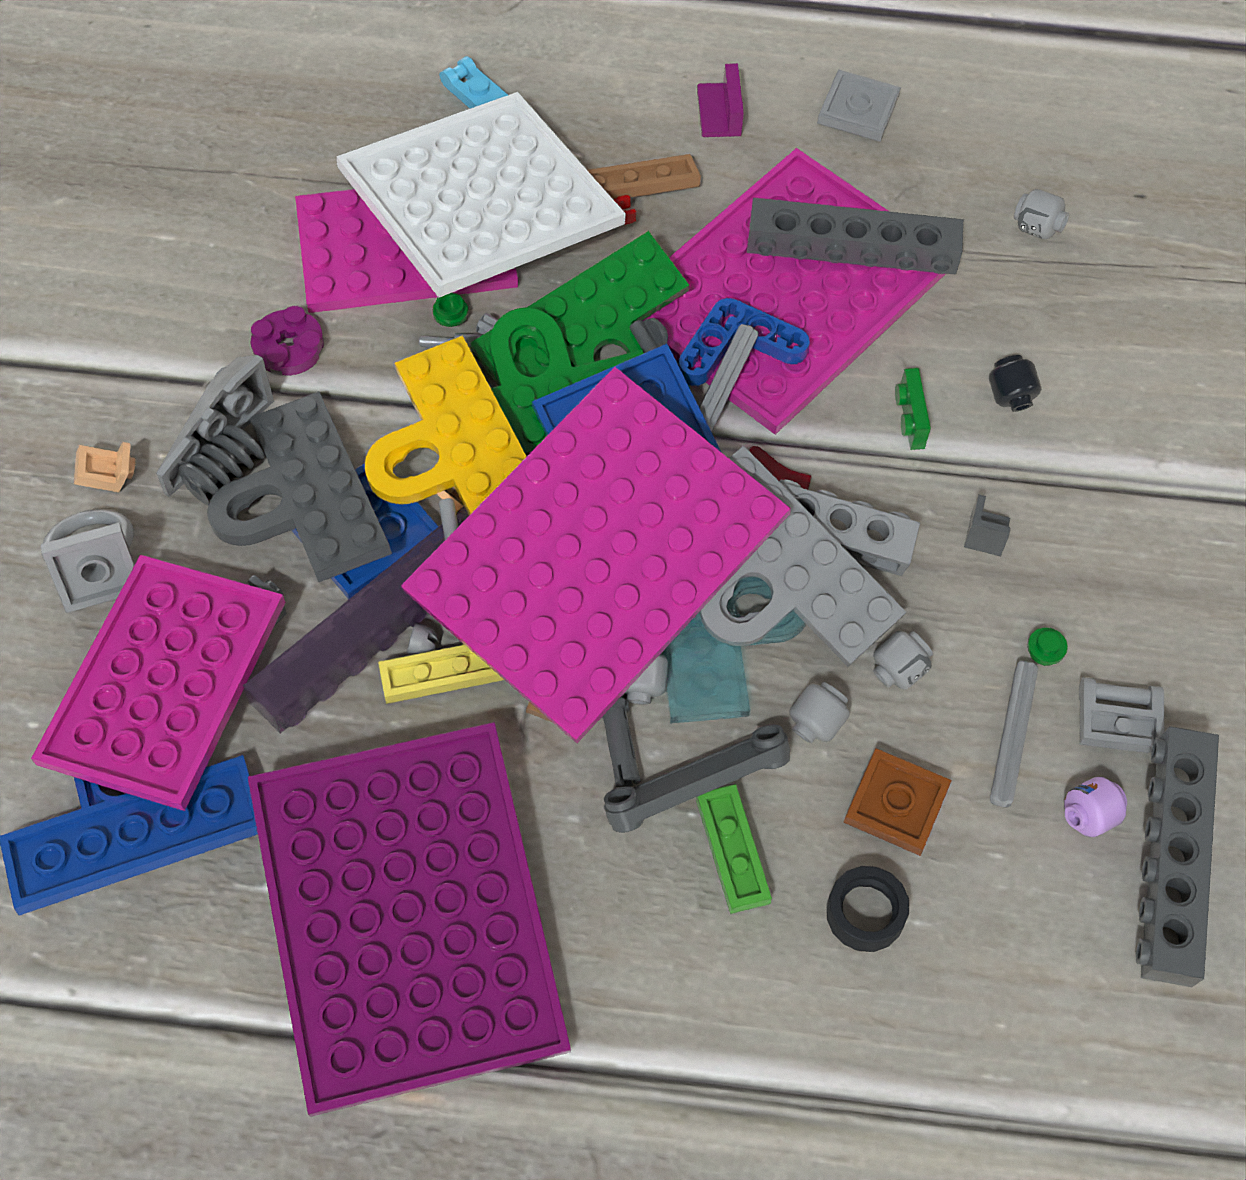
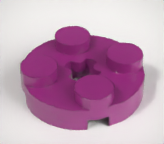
(285, 324)

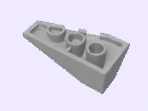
(229, 399)

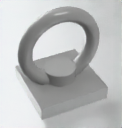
(91, 564)

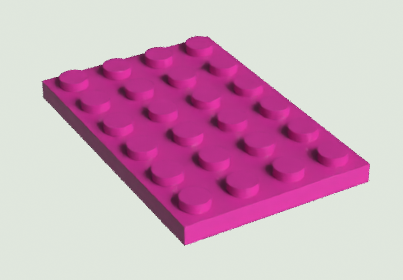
(356, 262)
(160, 682)

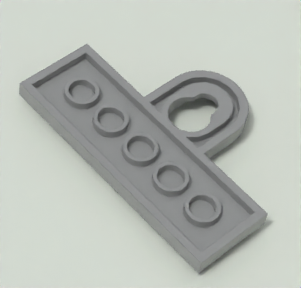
(807, 576)

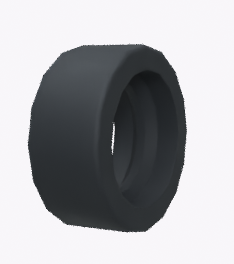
(882, 881)

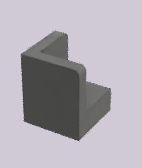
(987, 530)

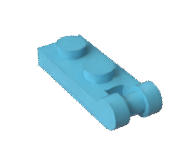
(477, 88)

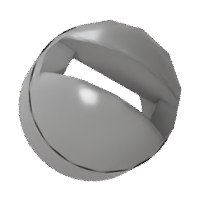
(422, 639)

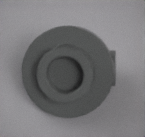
(649, 334)

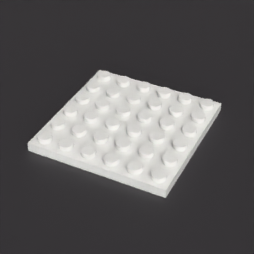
(479, 193)

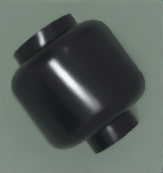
(1014, 383)

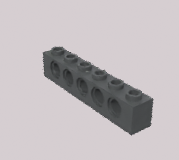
(855, 236)
(1197, 756)

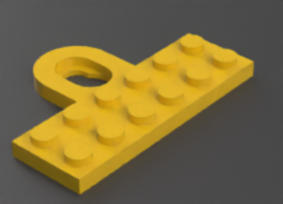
(457, 422)

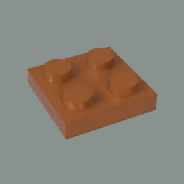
(897, 801)

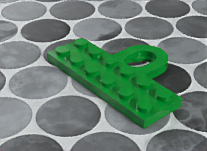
(599, 306)
(518, 390)

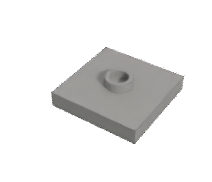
(859, 105)

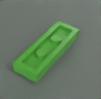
(733, 849)

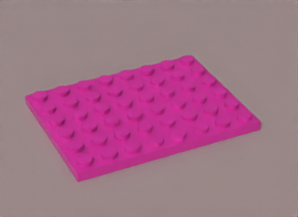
(834, 303)
(595, 553)

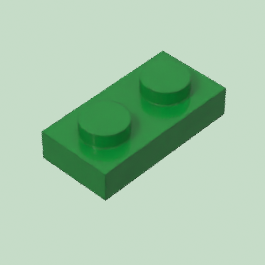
(915, 416)

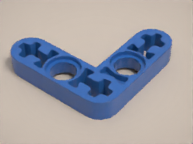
(747, 316)

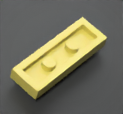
(433, 673)

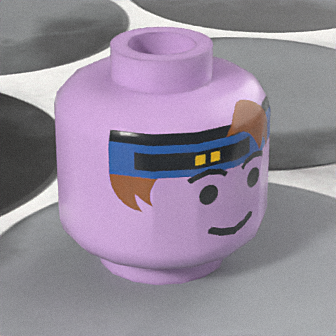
(1095, 806)

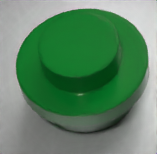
(450, 310)
(1047, 646)

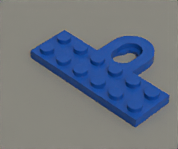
(124, 837)

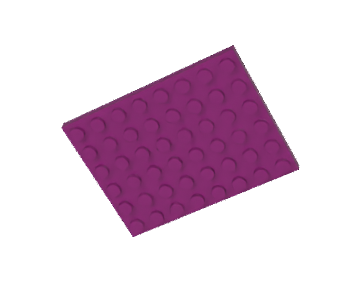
(405, 919)

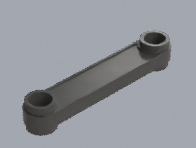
(629, 806)

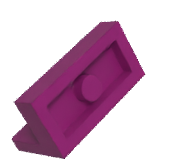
(721, 105)

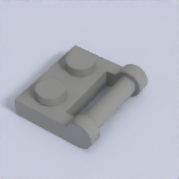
(1118, 725)

